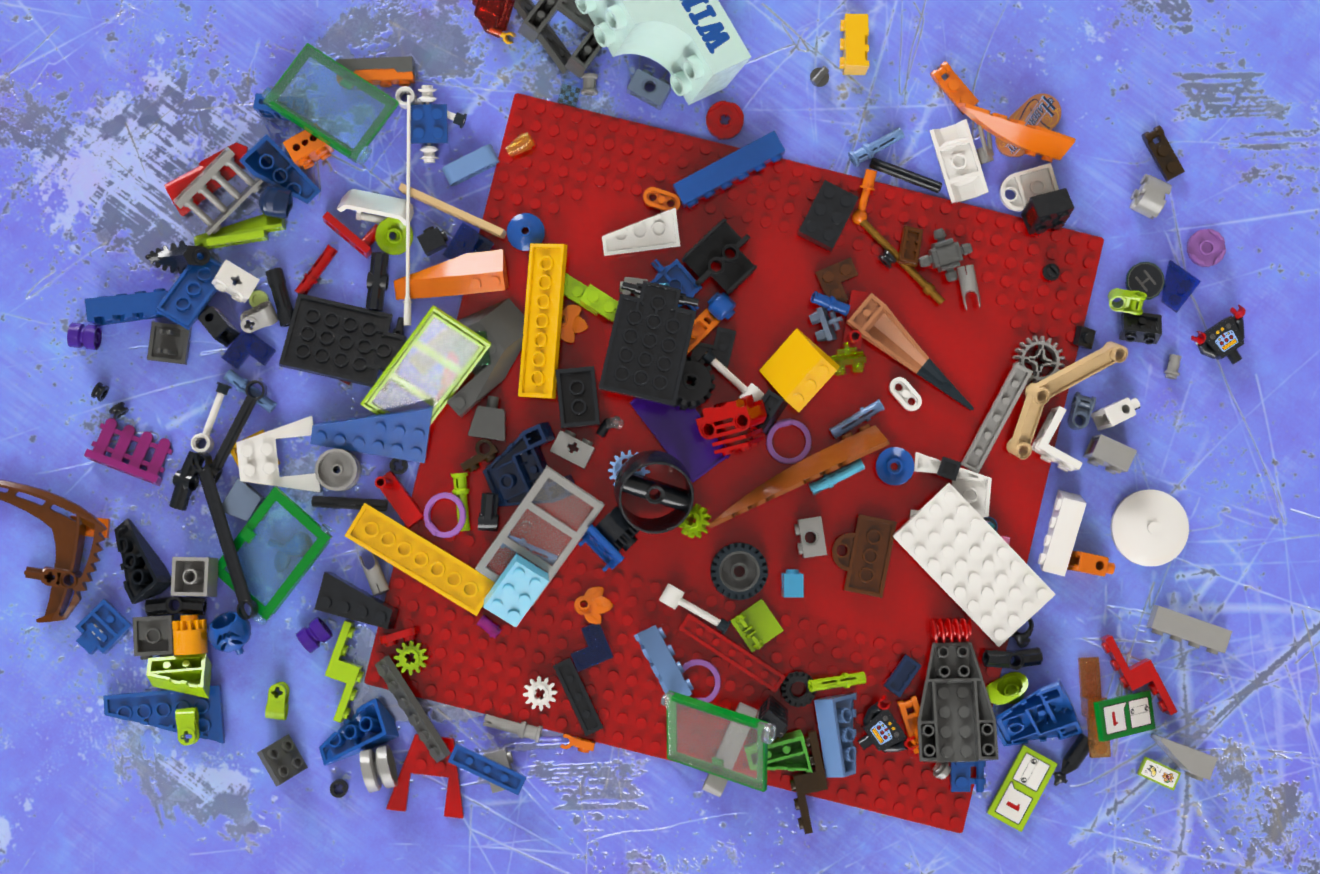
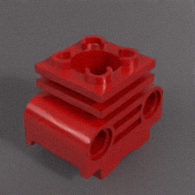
(733, 423)

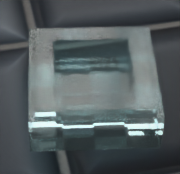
(569, 95)

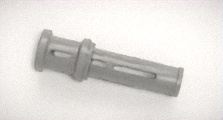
(522, 729)

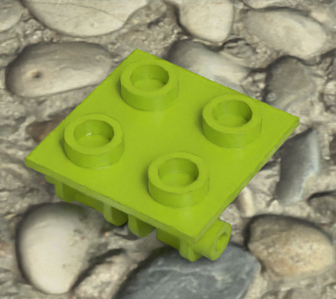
(756, 625)

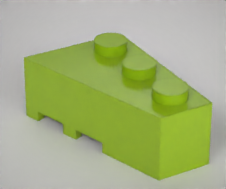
(181, 673)

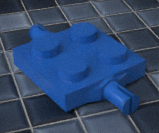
(677, 277)

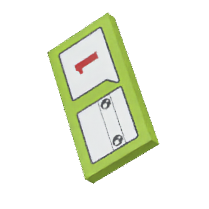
(1021, 788)

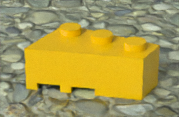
(854, 44)

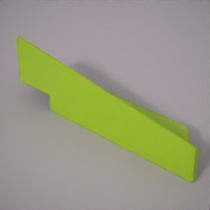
(242, 232)

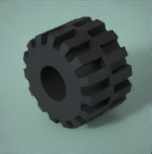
(700, 390)

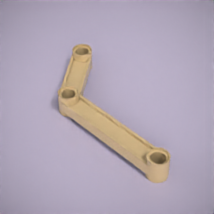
(1039, 393)

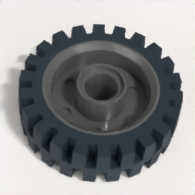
(723, 571)

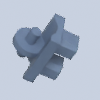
(822, 316)

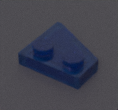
(1178, 286)

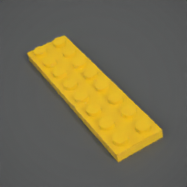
(542, 320)
(420, 558)

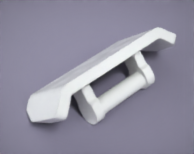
(375, 204)

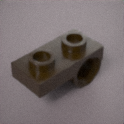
(473, 463)

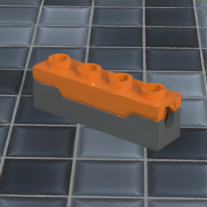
(383, 70)

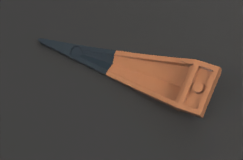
(885, 332)

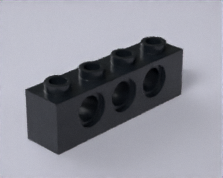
(774, 713)

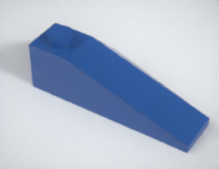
(273, 166)
(364, 730)

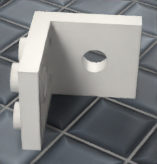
(1048, 452)

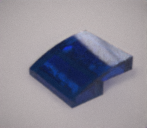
(467, 241)

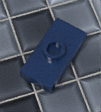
(902, 675)

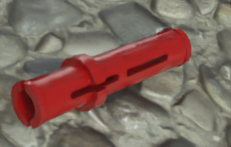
(314, 273)

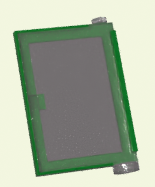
(718, 740)

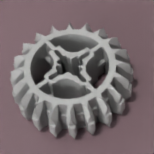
(1055, 364)

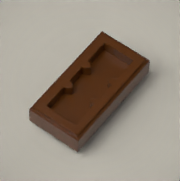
(910, 246)

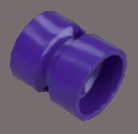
(81, 336)
(312, 636)

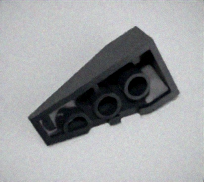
(142, 567)

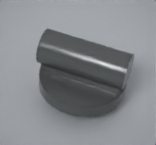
(819, 76)

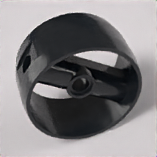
(668, 495)

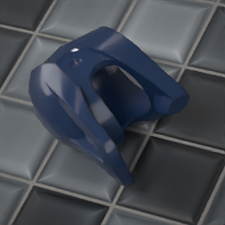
(276, 202)

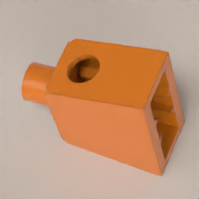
(1090, 564)

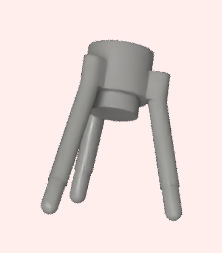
(985, 153)

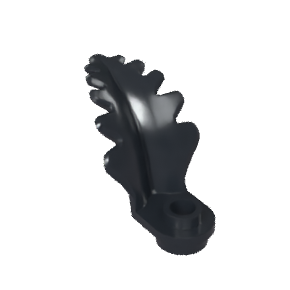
(178, 257)

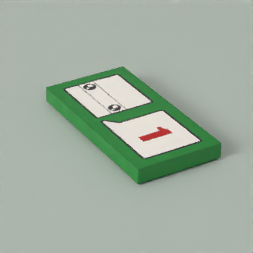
(1124, 715)

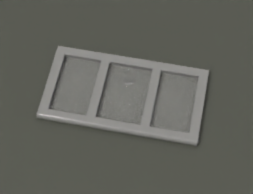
(543, 526)

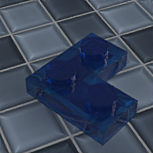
(246, 345)
(597, 650)

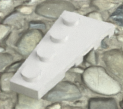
(649, 234)

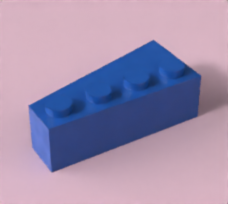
(124, 307)

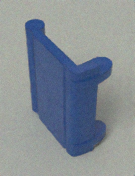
(602, 547)

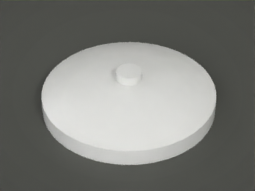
(1149, 527)

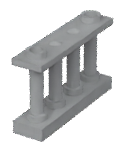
(212, 172)

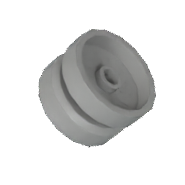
(349, 469)
(378, 768)

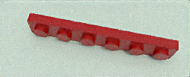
(732, 652)

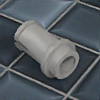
(1173, 366)

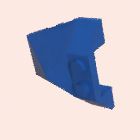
(1039, 716)

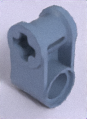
(1082, 407)

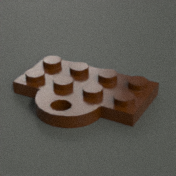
(866, 555)

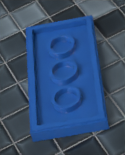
(190, 293)

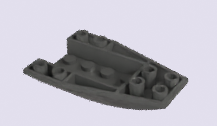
(955, 708)

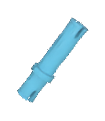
(831, 479)

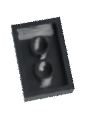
(827, 215)
(577, 397)

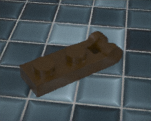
(1163, 153)

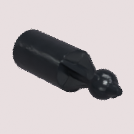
(1073, 758)

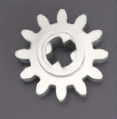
(532, 690)

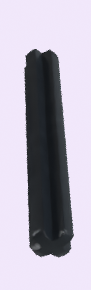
(905, 175)
(348, 503)

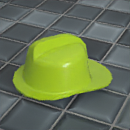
(1008, 689)

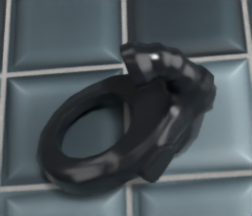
(1023, 638)

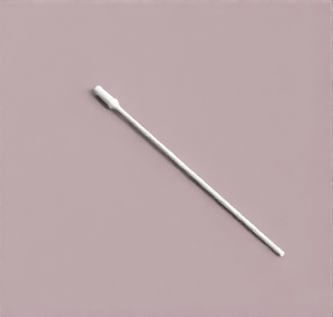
(407, 301)

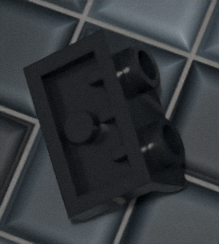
(1141, 328)

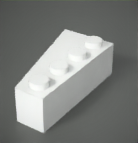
(1062, 532)

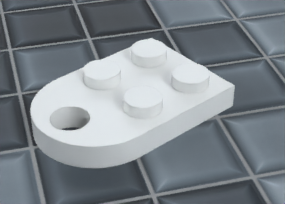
(1028, 184)

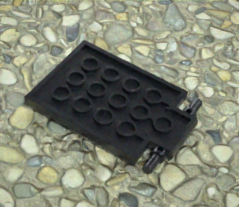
(340, 340)
(649, 343)

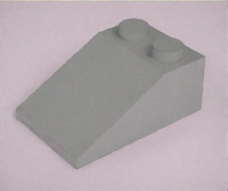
(1194, 762)

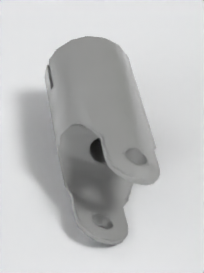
(968, 282)
(375, 577)

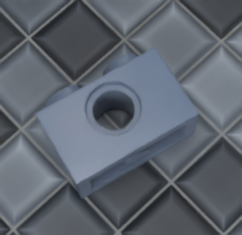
(654, 98)

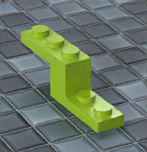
(590, 298)
(344, 671)

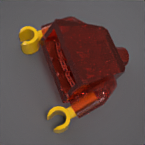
(494, 17)

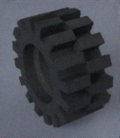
(786, 689)

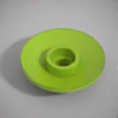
(385, 243)

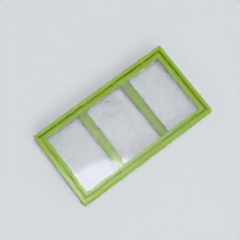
(427, 366)

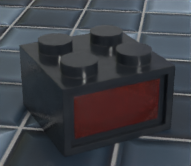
(1047, 211)

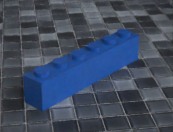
(728, 169)

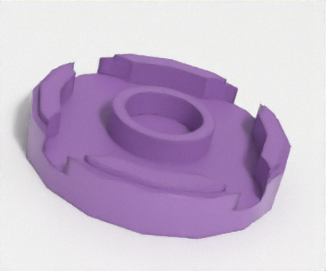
(1206, 247)

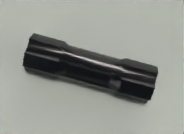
(280, 294)

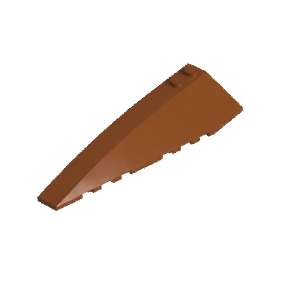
(827, 460)

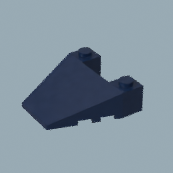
(520, 465)

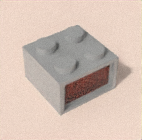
(1110, 454)

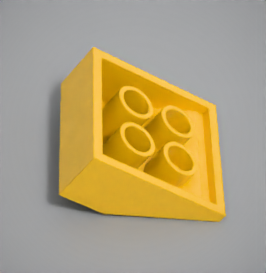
(798, 369)

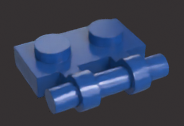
(961, 776)

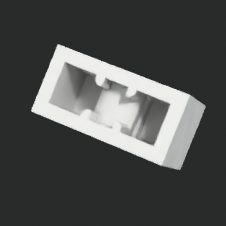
(245, 281)

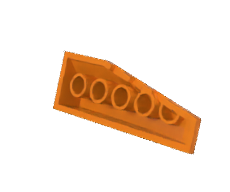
(1030, 138)
(458, 276)

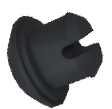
(1051, 272)

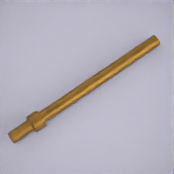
(928, 288)

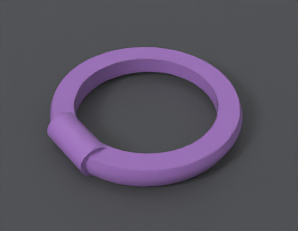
(783, 423)
(427, 515)
(712, 668)

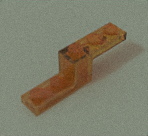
(1091, 692)

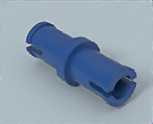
(830, 303)

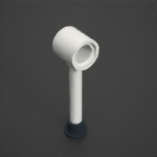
(457, 118)
(222, 390)
(757, 394)
(673, 597)

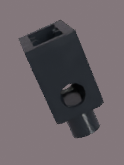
(218, 325)

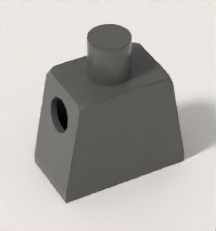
(489, 421)

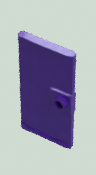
(680, 435)

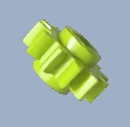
(695, 529)
(418, 655)

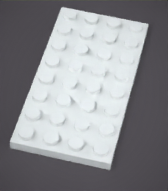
(973, 564)

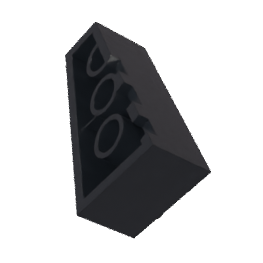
(348, 601)

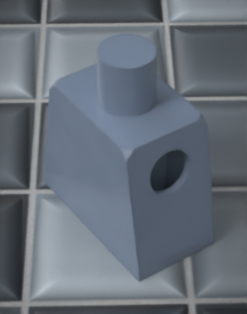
(242, 500)

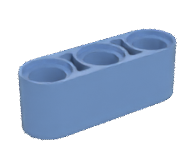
(470, 165)

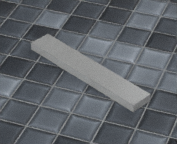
(996, 417)

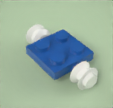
(429, 123)

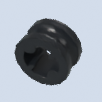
(887, 259)
(100, 391)
(118, 410)
(404, 464)
(344, 788)

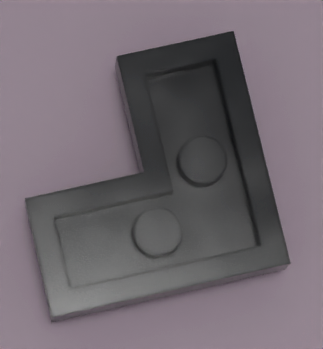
(722, 346)

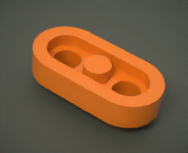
(662, 199)

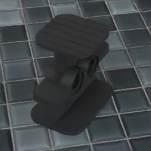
(712, 249)

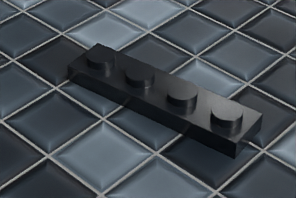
(578, 696)

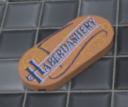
(1038, 110)

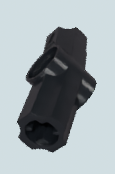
(377, 281)
(185, 483)
(164, 606)
(1022, 658)

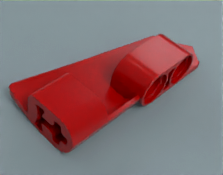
(177, 185)

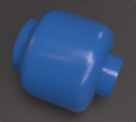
(721, 306)

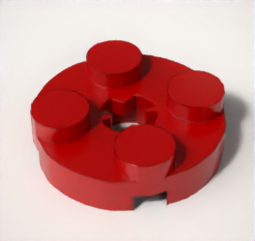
(714, 117)

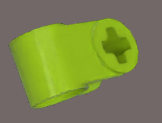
(1130, 301)
(277, 704)
(187, 723)

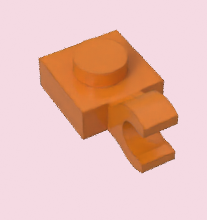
(582, 744)

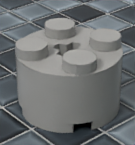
(1150, 197)

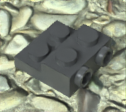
(153, 636)

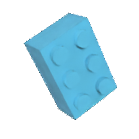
(516, 590)

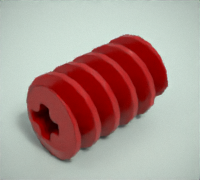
(950, 630)

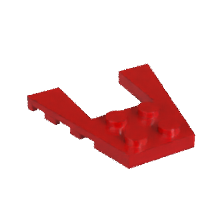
(420, 762)

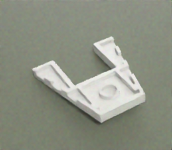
(259, 458)
(971, 485)

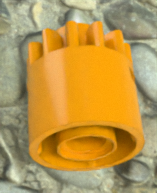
(190, 635)

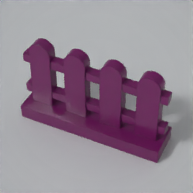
(119, 453)

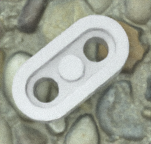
(906, 392)

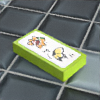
(1158, 773)

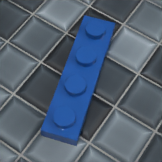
(487, 769)

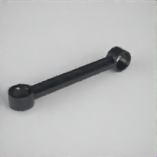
(236, 429)

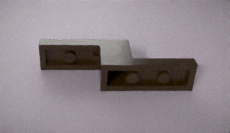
(808, 782)

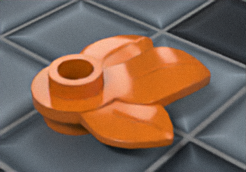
(572, 323)
(596, 605)

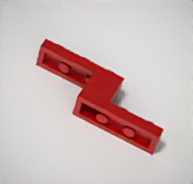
(1138, 675)

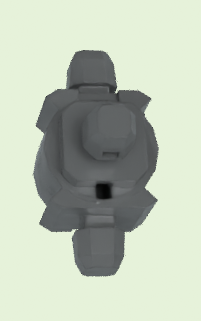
(945, 255)

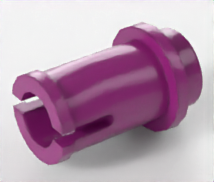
(489, 626)

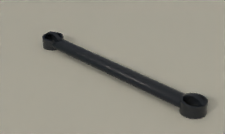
(224, 535)

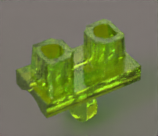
(847, 357)

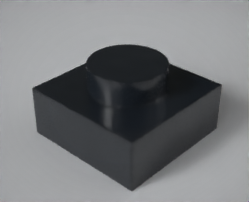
(1084, 337)
(949, 468)

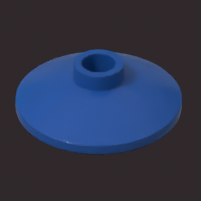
(522, 241)
(904, 463)

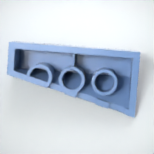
(662, 661)
(837, 734)

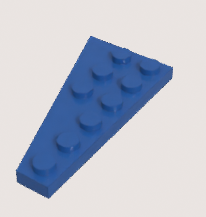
(387, 434)
(159, 709)

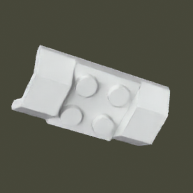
(959, 162)

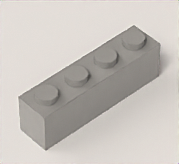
(1189, 629)

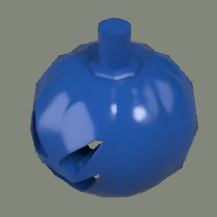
(229, 632)

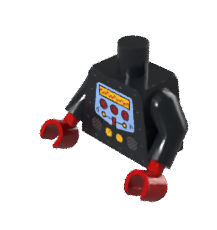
(1223, 337)
(883, 730)

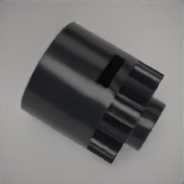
(617, 530)

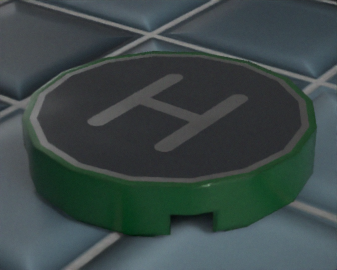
(1145, 278)

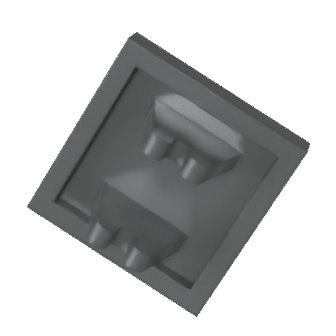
(169, 343)
(282, 760)

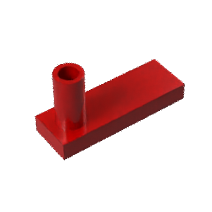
(361, 245)
(852, 336)
(399, 499)

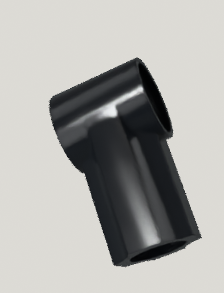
(488, 518)

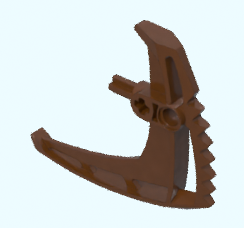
(69, 545)

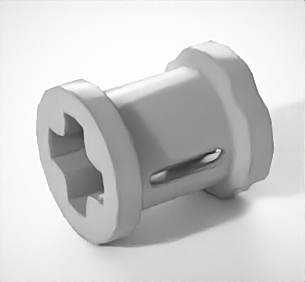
(589, 84)

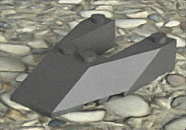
(542, 15)
(505, 332)

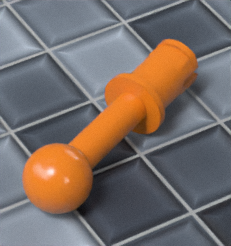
(867, 185)

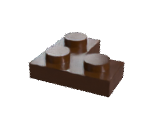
(832, 277)

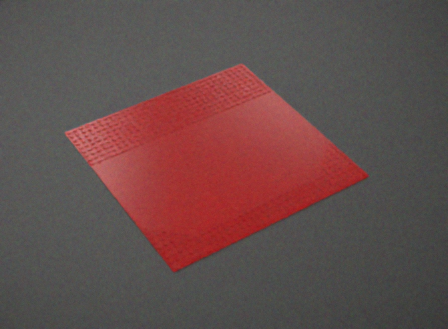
(590, 181)

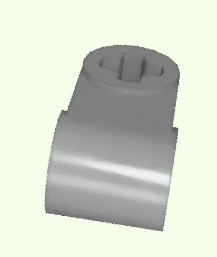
(259, 316)

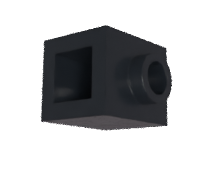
(433, 240)

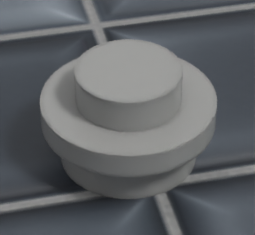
(941, 770)

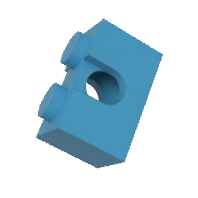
(792, 583)

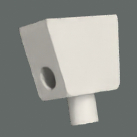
(1115, 413)

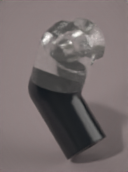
(608, 423)

